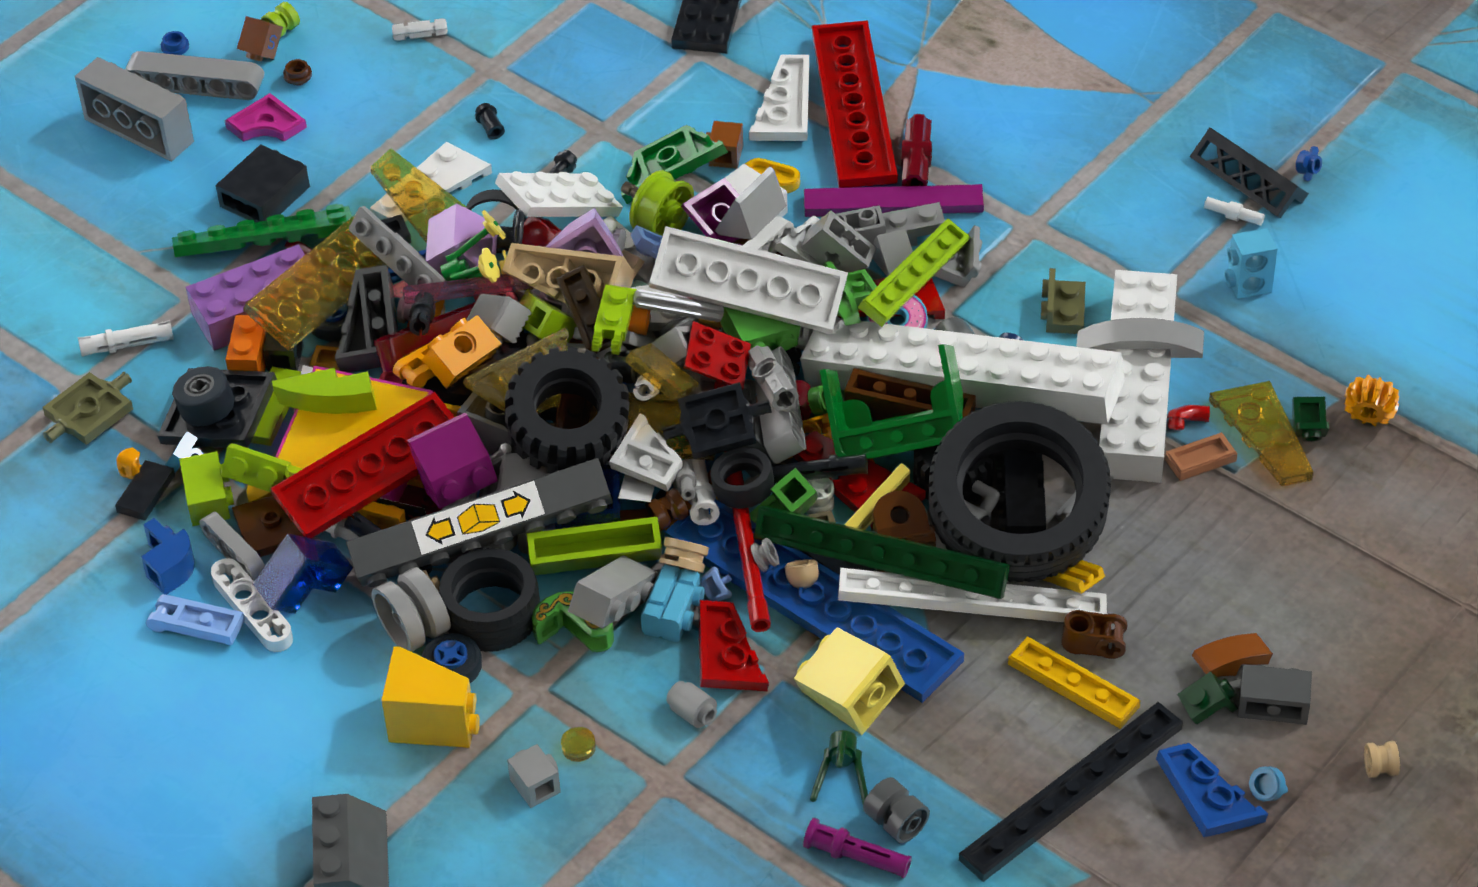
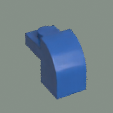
(171, 557)

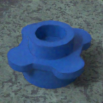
(1308, 163)

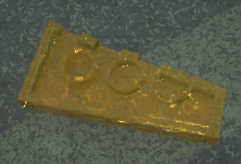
(411, 190)
(1266, 429)

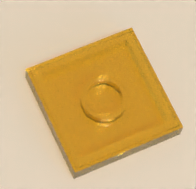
(661, 372)

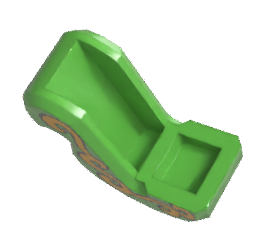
(553, 614)

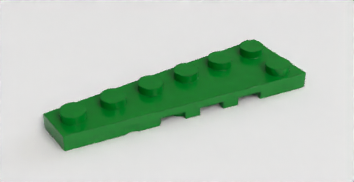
(262, 233)

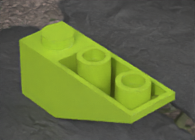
(545, 317)

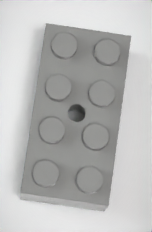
(134, 108)

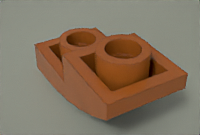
(1227, 654)

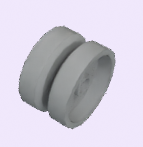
(411, 609)

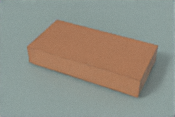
(1200, 456)

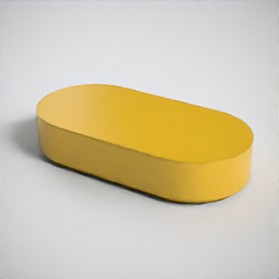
(787, 175)

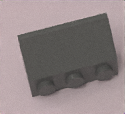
(349, 842)

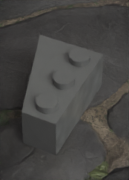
(368, 317)

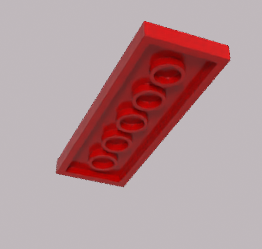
(358, 470)

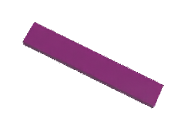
(838, 200)

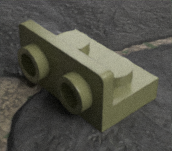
(1064, 305)

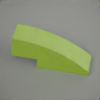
(326, 392)

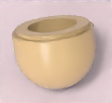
(802, 573)

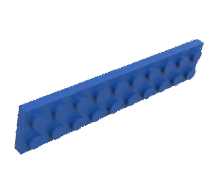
(917, 653)

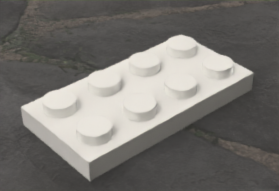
(558, 194)

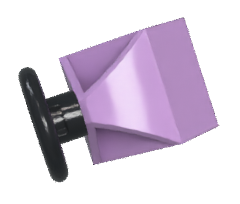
(457, 226)

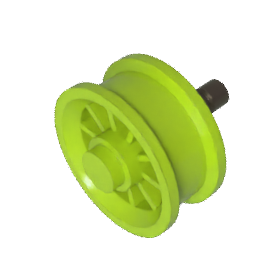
(658, 202)

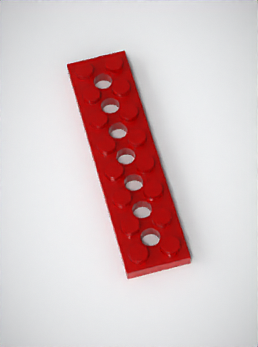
(869, 108)

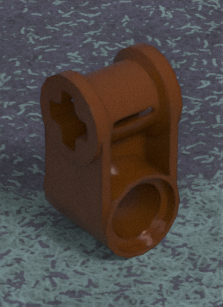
(1092, 632)

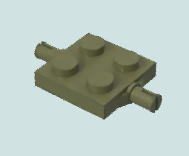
(88, 408)

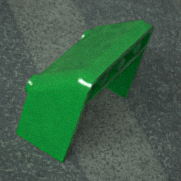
(856, 433)

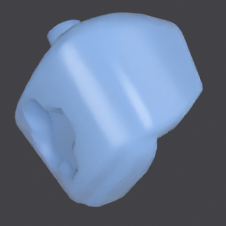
(715, 585)

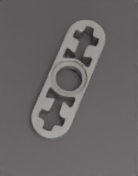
(231, 544)

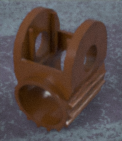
(903, 517)

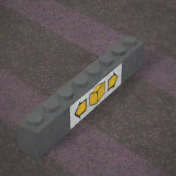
(480, 523)

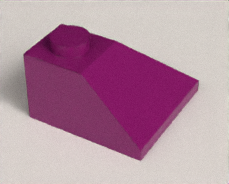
(710, 207)

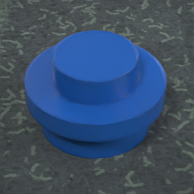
(174, 43)

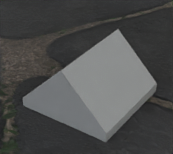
(753, 208)

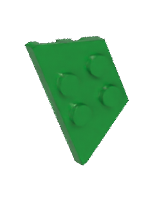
(675, 153)

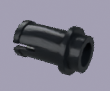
(487, 116)

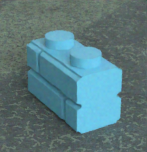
(671, 603)

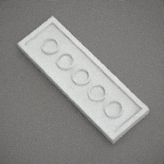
(748, 280)

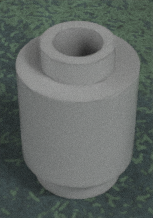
(692, 704)

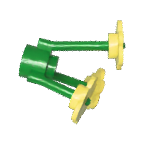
(487, 265)

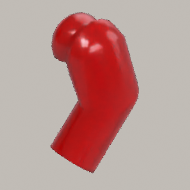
(1187, 412)

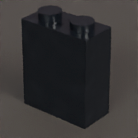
(262, 184)

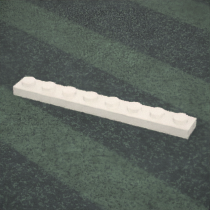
(1018, 600)

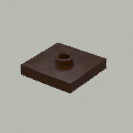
(263, 524)

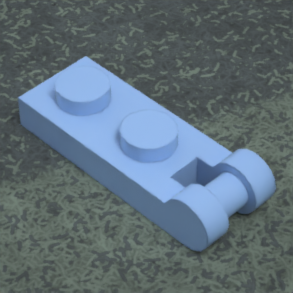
(195, 619)

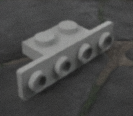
(392, 249)

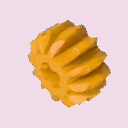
(1371, 400)

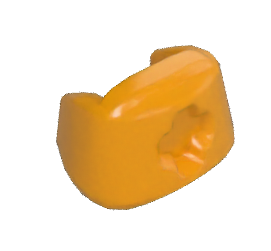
(128, 463)

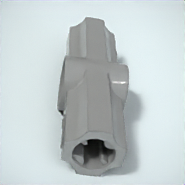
(772, 378)

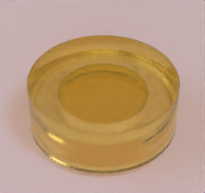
(578, 744)

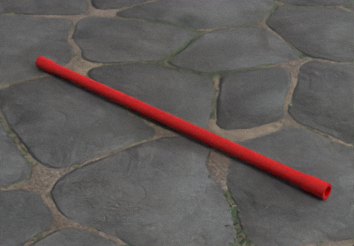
(756, 604)

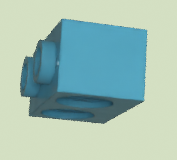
(1251, 263)

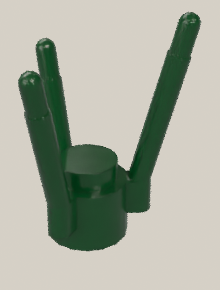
(842, 753)

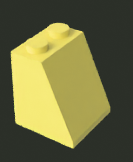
(850, 679)

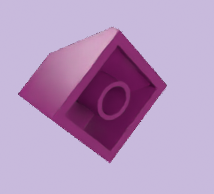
(452, 461)

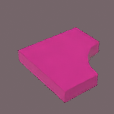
(266, 118)

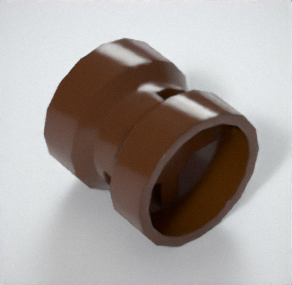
(668, 508)

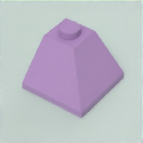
(587, 235)

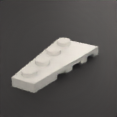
(448, 168)

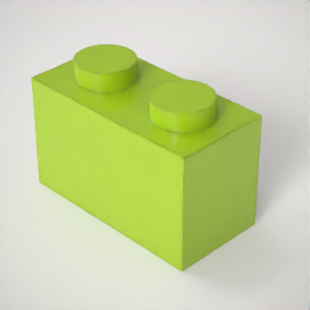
(205, 486)

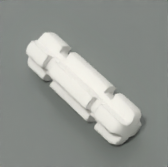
(419, 29)

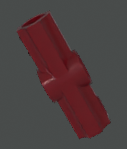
(916, 151)

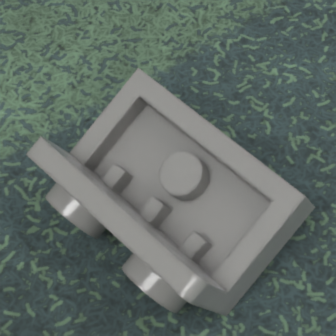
(965, 263)

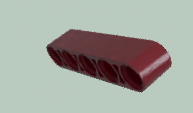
(403, 342)

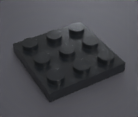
(251, 394)

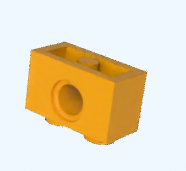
(449, 363)

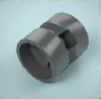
(896, 810)

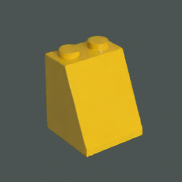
(427, 703)

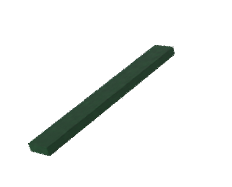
(882, 552)

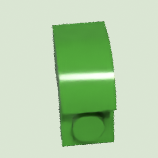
(790, 494)

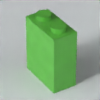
(760, 329)

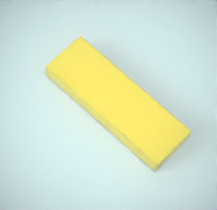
(895, 482)

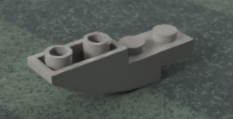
(916, 220)

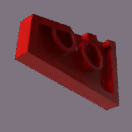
(724, 650)

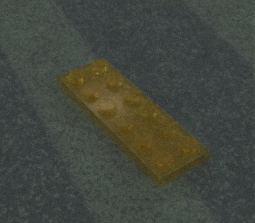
(311, 287)

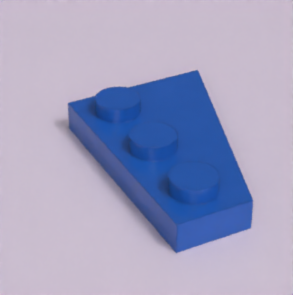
(1206, 795)

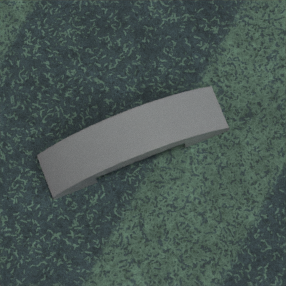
(1144, 333)

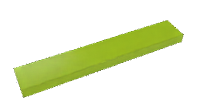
(914, 272)

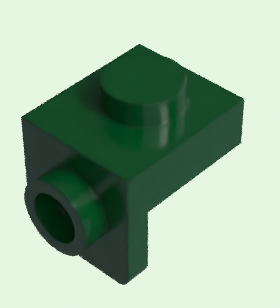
(1309, 418)
(1207, 697)

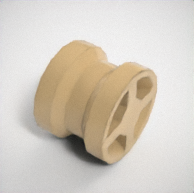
(1381, 759)

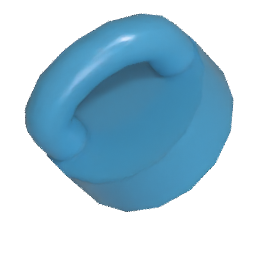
(1267, 783)

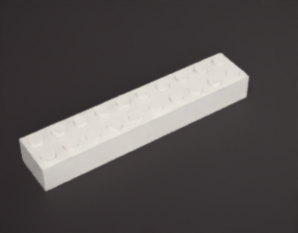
(992, 368)

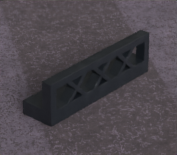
(1257, 167)

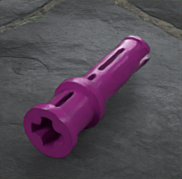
(841, 844)

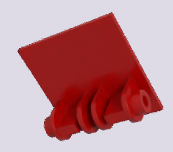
(717, 355)

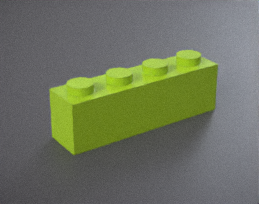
(593, 545)

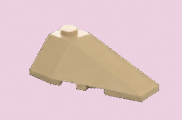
(542, 265)

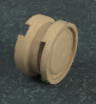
(684, 554)

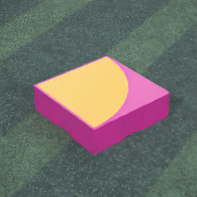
(318, 434)

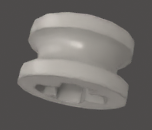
(765, 554)

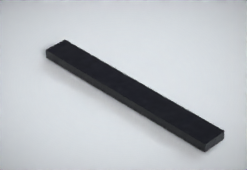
(1070, 791)

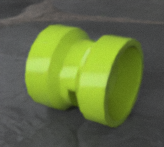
(284, 16)

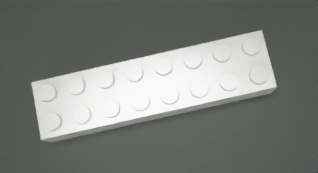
(1137, 425)

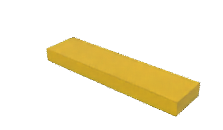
(1074, 682)

